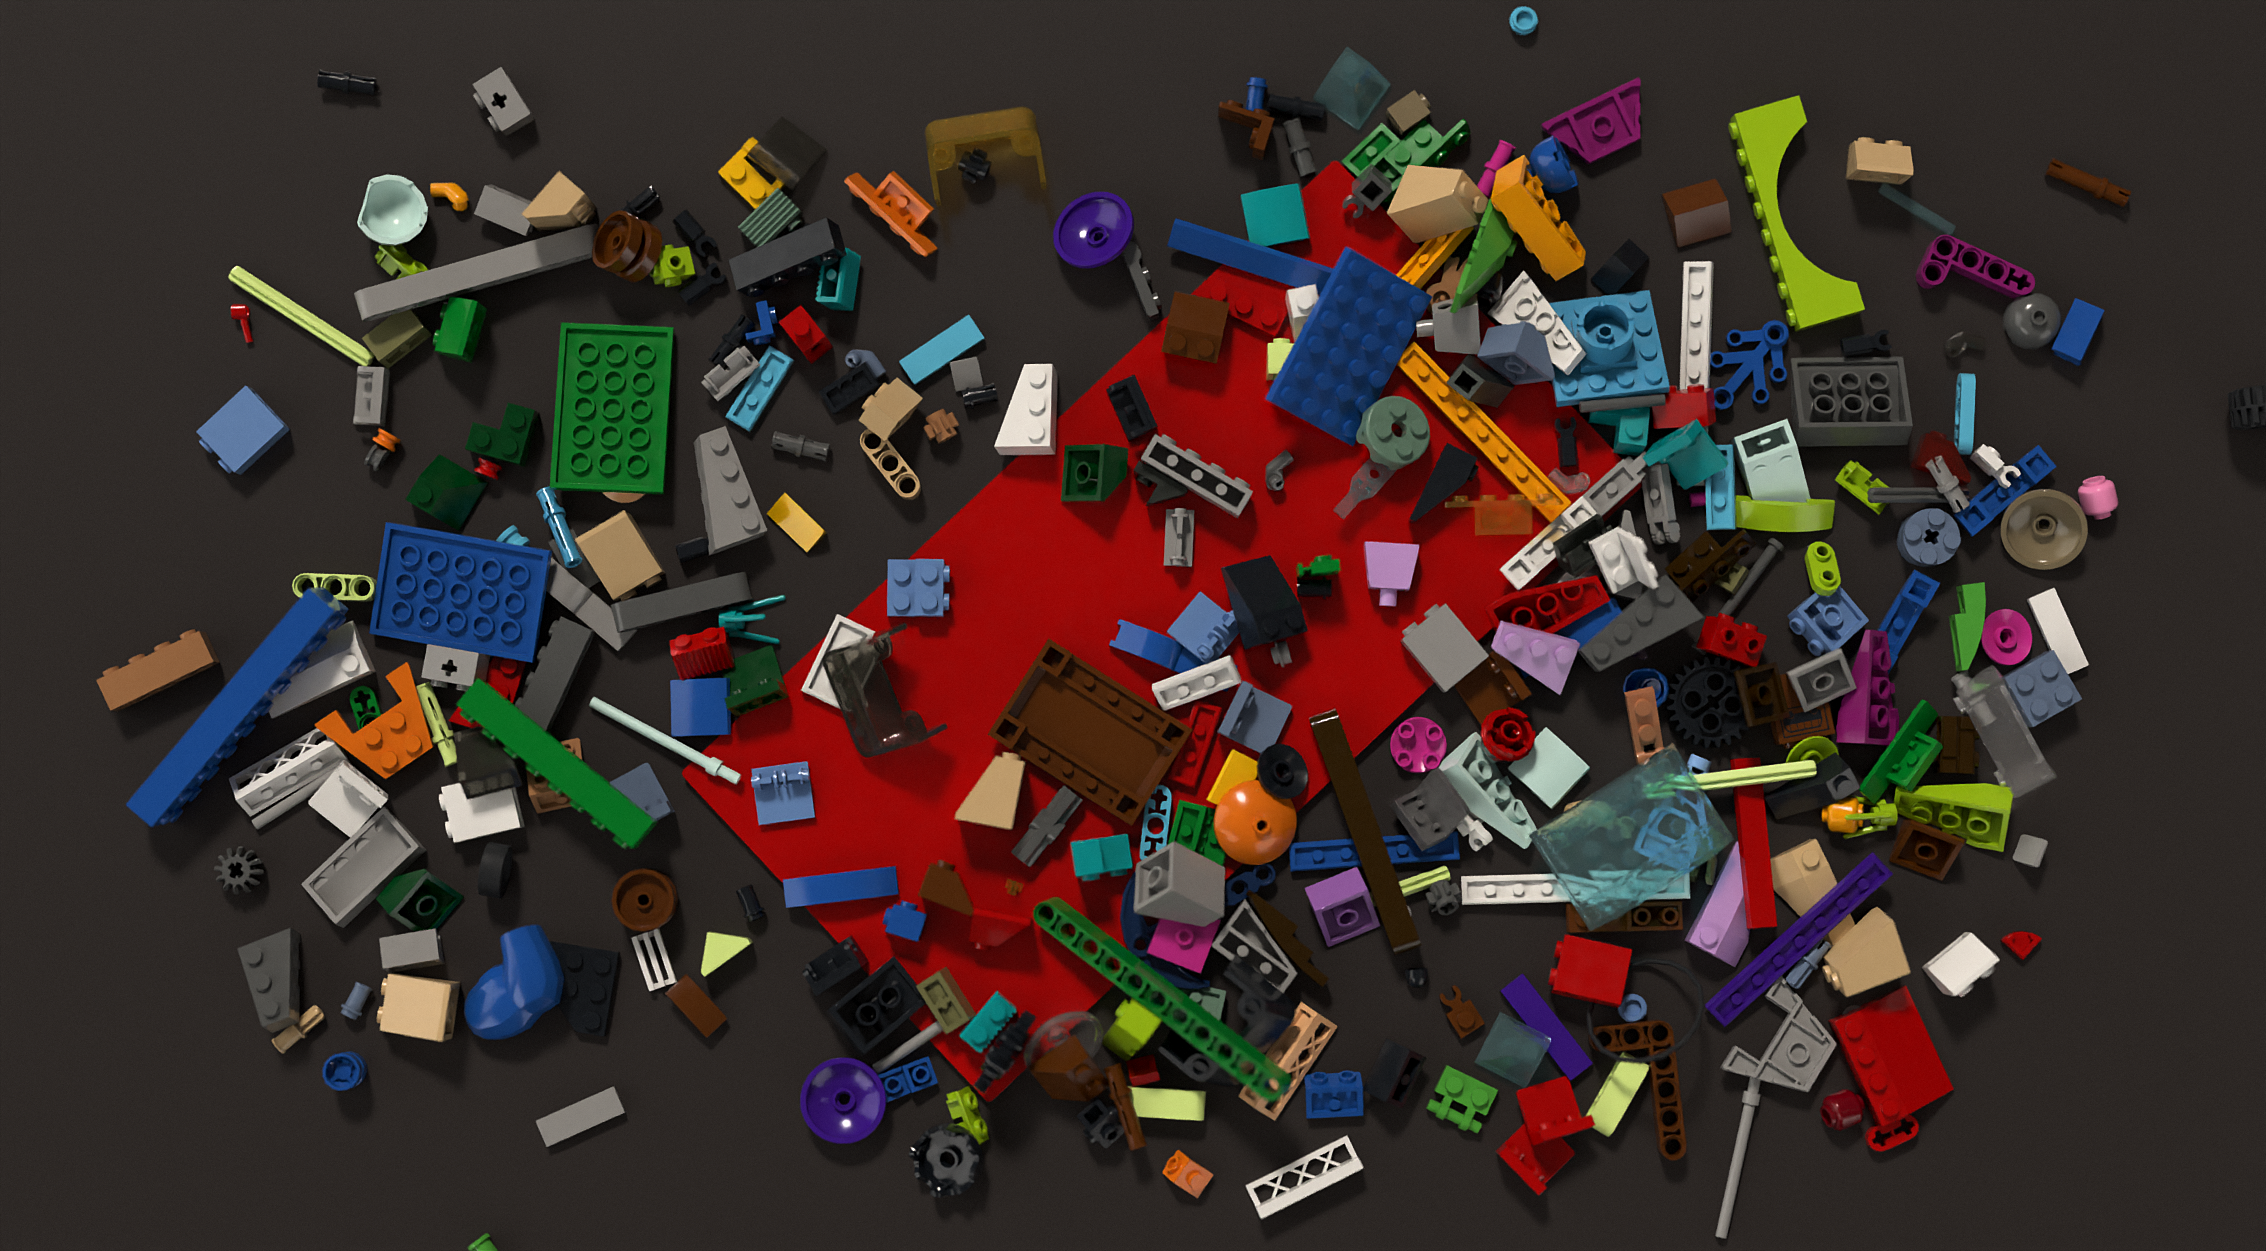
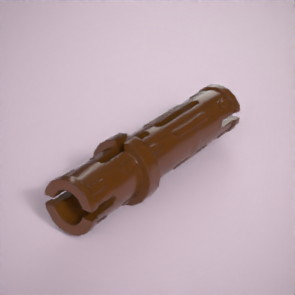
(2099, 187)
(1125, 1107)

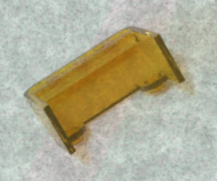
(1013, 123)

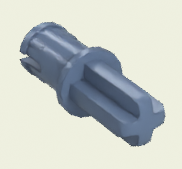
(1807, 964)

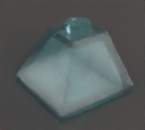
(1352, 88)
(1513, 1050)

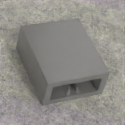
(1443, 647)

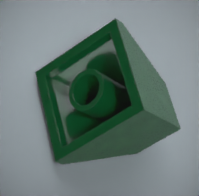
(1092, 471)
(447, 491)
(419, 900)

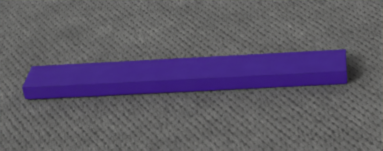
(1798, 939)

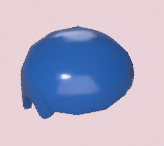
(1645, 678)

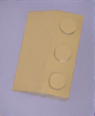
(560, 206)

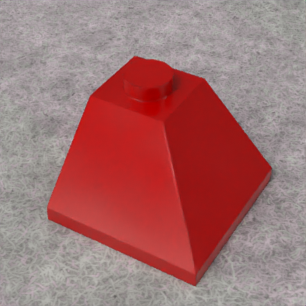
(994, 927)

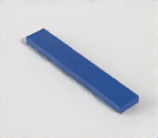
(1247, 256)
(1343, 853)

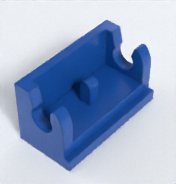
(2077, 331)

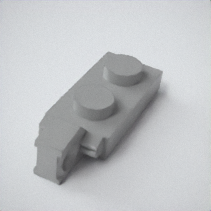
(1616, 484)

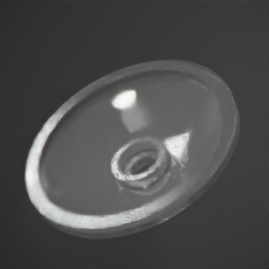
(1059, 1029)

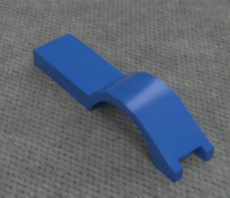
(1155, 648)

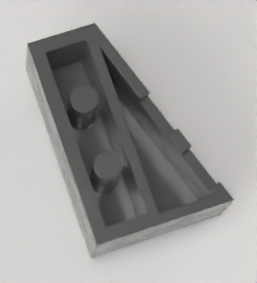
(273, 978)

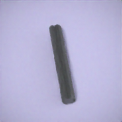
(1909, 495)

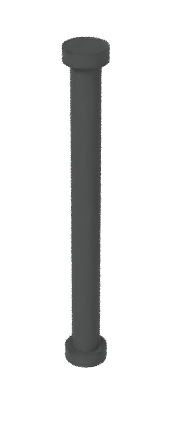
(1755, 572)

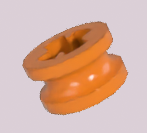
(386, 439)

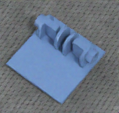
(1204, 628)
(783, 793)

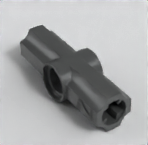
(1046, 826)

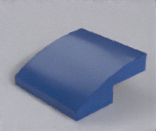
(700, 707)

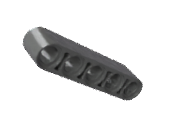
(681, 602)

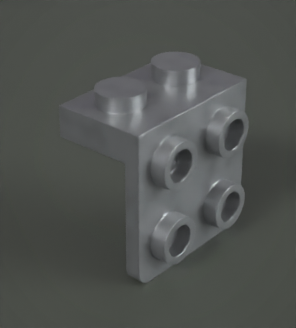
(1431, 810)

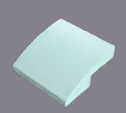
(1549, 768)

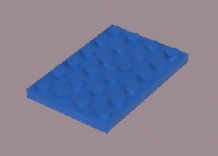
(1348, 346)
(460, 592)

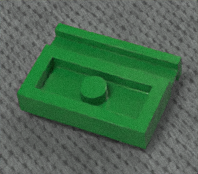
(1321, 566)

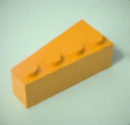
(1536, 219)

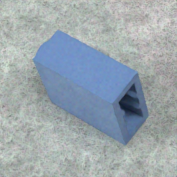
(242, 431)

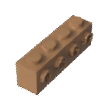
(158, 670)

